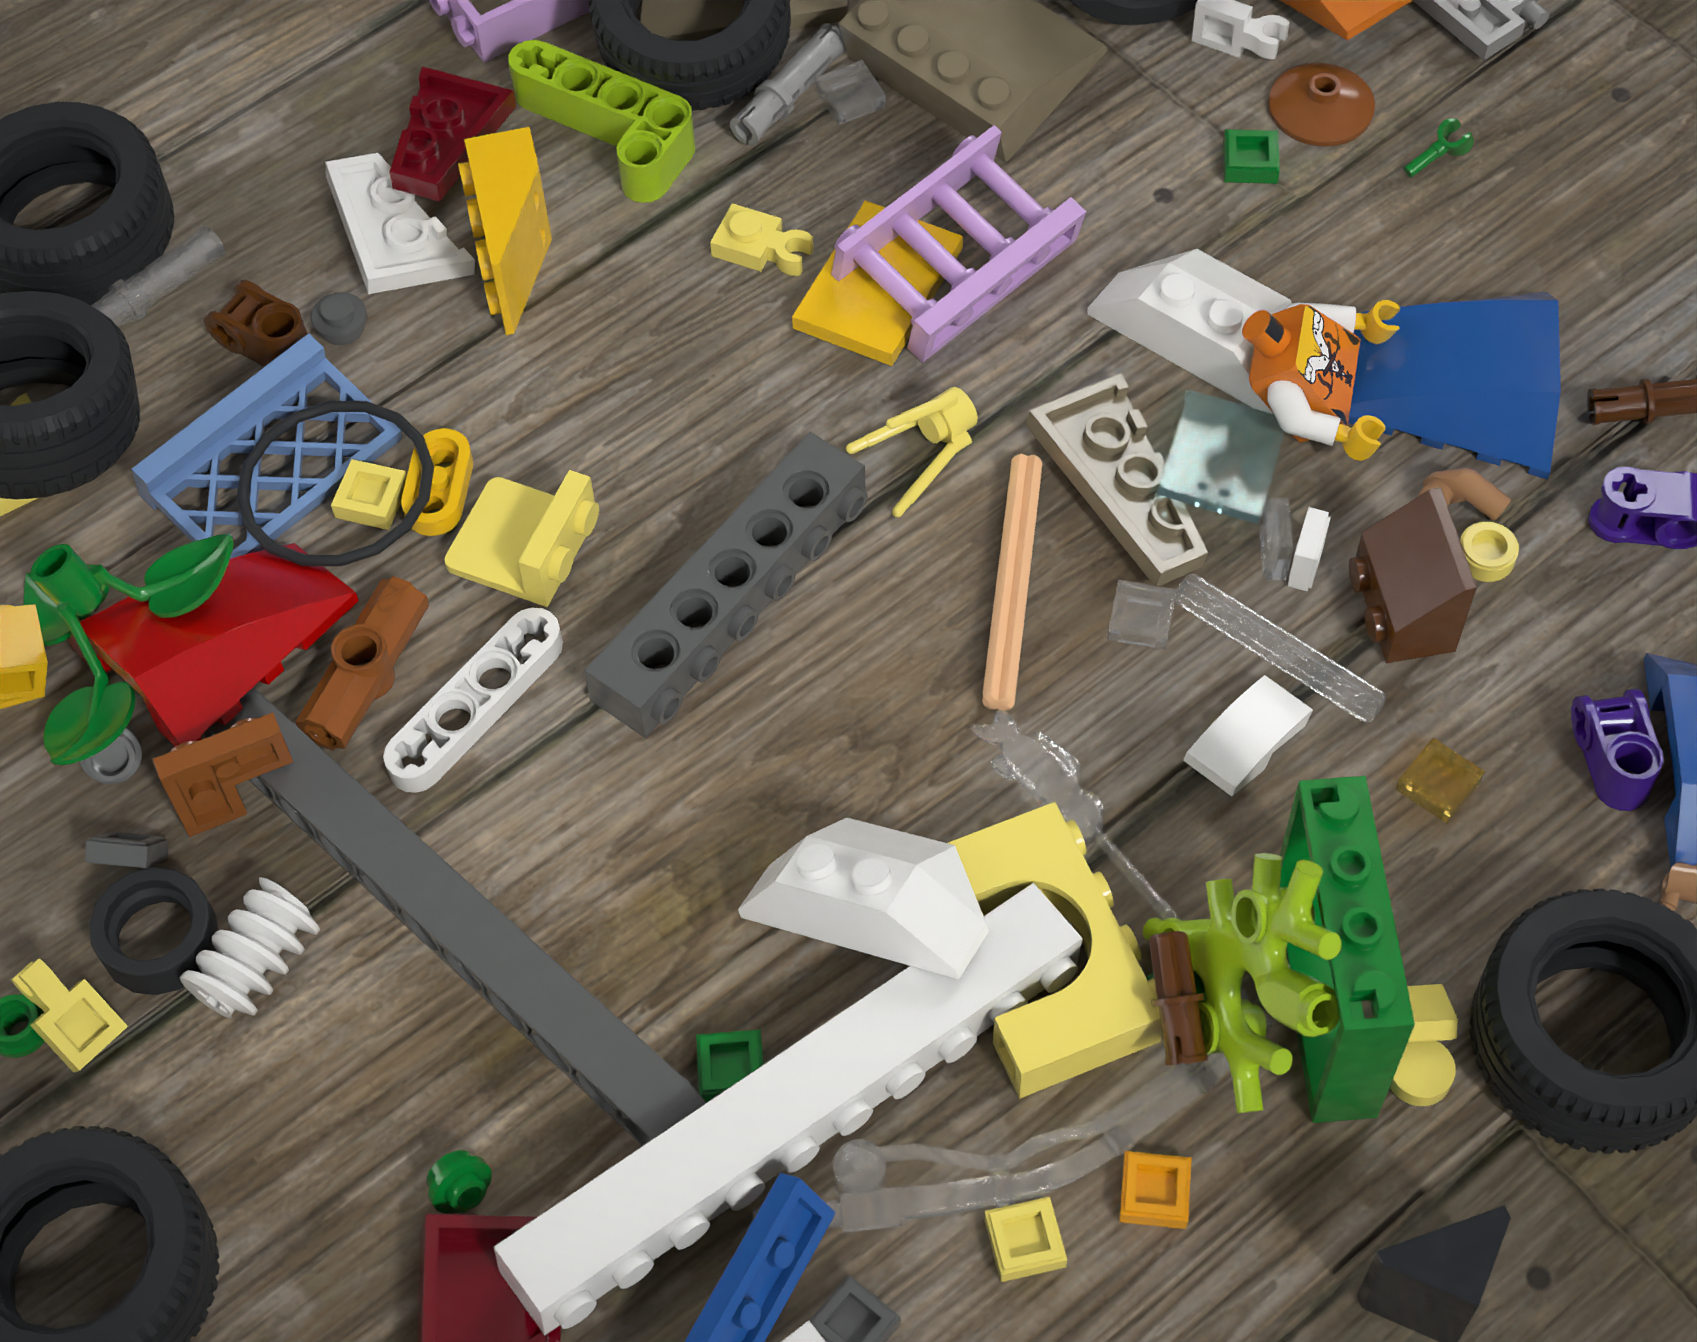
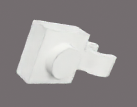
(1230, 29)

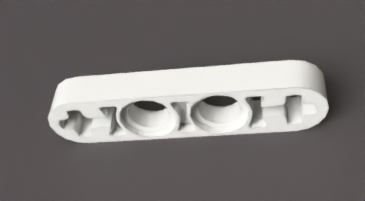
(467, 694)

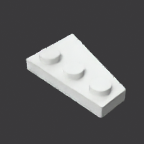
(389, 230)

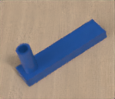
(765, 1265)

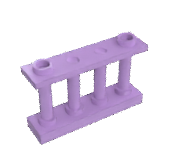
(971, 290)

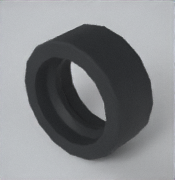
(128, 897)

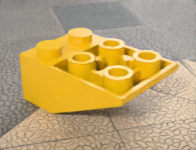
(510, 216)

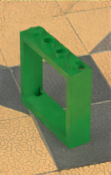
(1357, 1060)

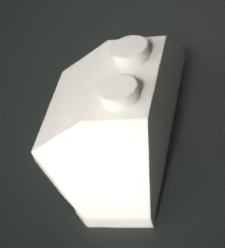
(1191, 315)
(874, 895)

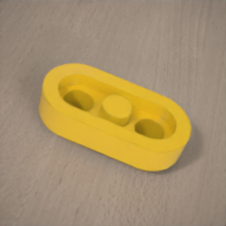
(448, 483)

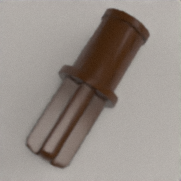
(1642, 401)
(1177, 998)

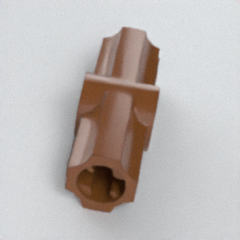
(349, 689)

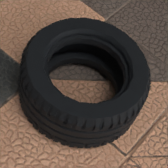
(700, 71)
(69, 146)
(80, 431)
(1546, 1085)
(112, 1168)

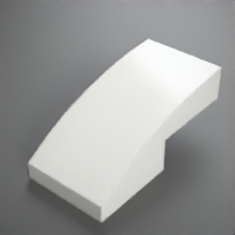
(1247, 735)

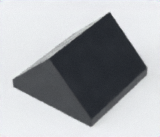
(1437, 1277)

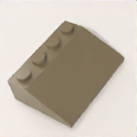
(973, 60)

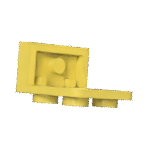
(524, 537)

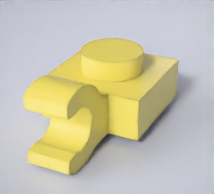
(74, 1021)

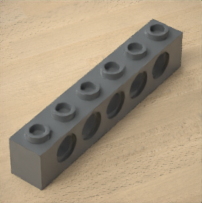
(697, 592)

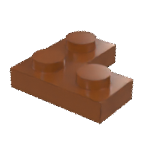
(205, 772)

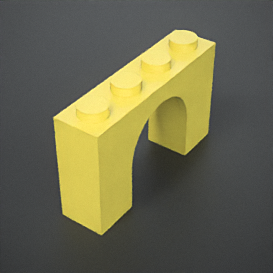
(1109, 1003)

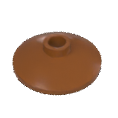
(1321, 104)

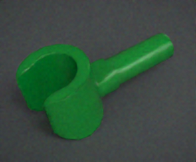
(1441, 147)

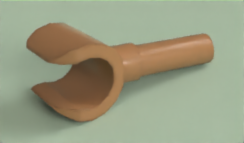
(1678, 885)

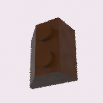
(1414, 580)

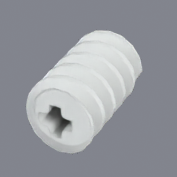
(249, 950)

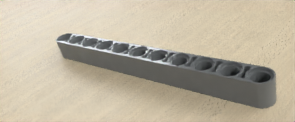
(472, 936)

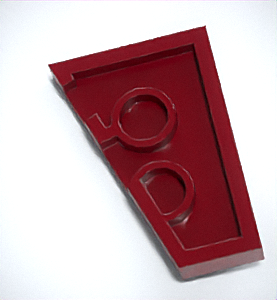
(440, 120)

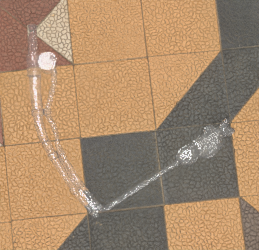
(860, 1166)

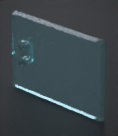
(1222, 457)

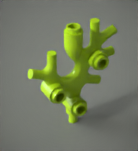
(1253, 937)

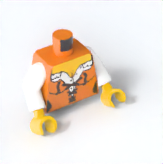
(1308, 370)

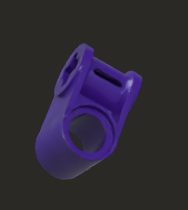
(1656, 506)
(1618, 737)

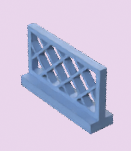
(230, 426)

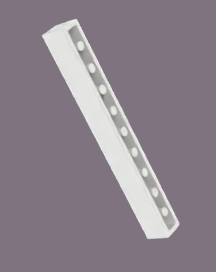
(780, 1116)

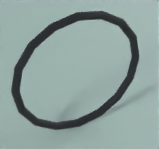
(358, 554)

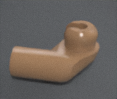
(1468, 486)

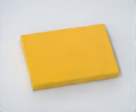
(858, 310)

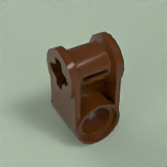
(256, 324)

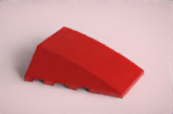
(206, 660)

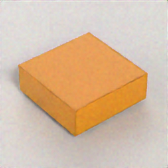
(1155, 1190)

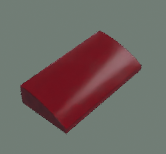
(462, 1286)

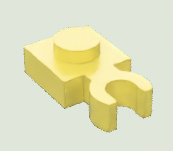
(755, 237)

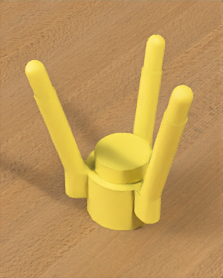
(940, 419)

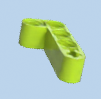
(641, 120)

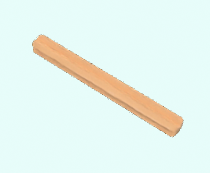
(1012, 583)

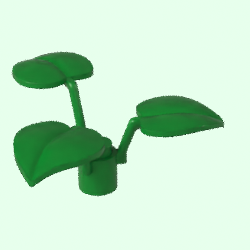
(70, 590)

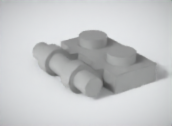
(1486, 24)

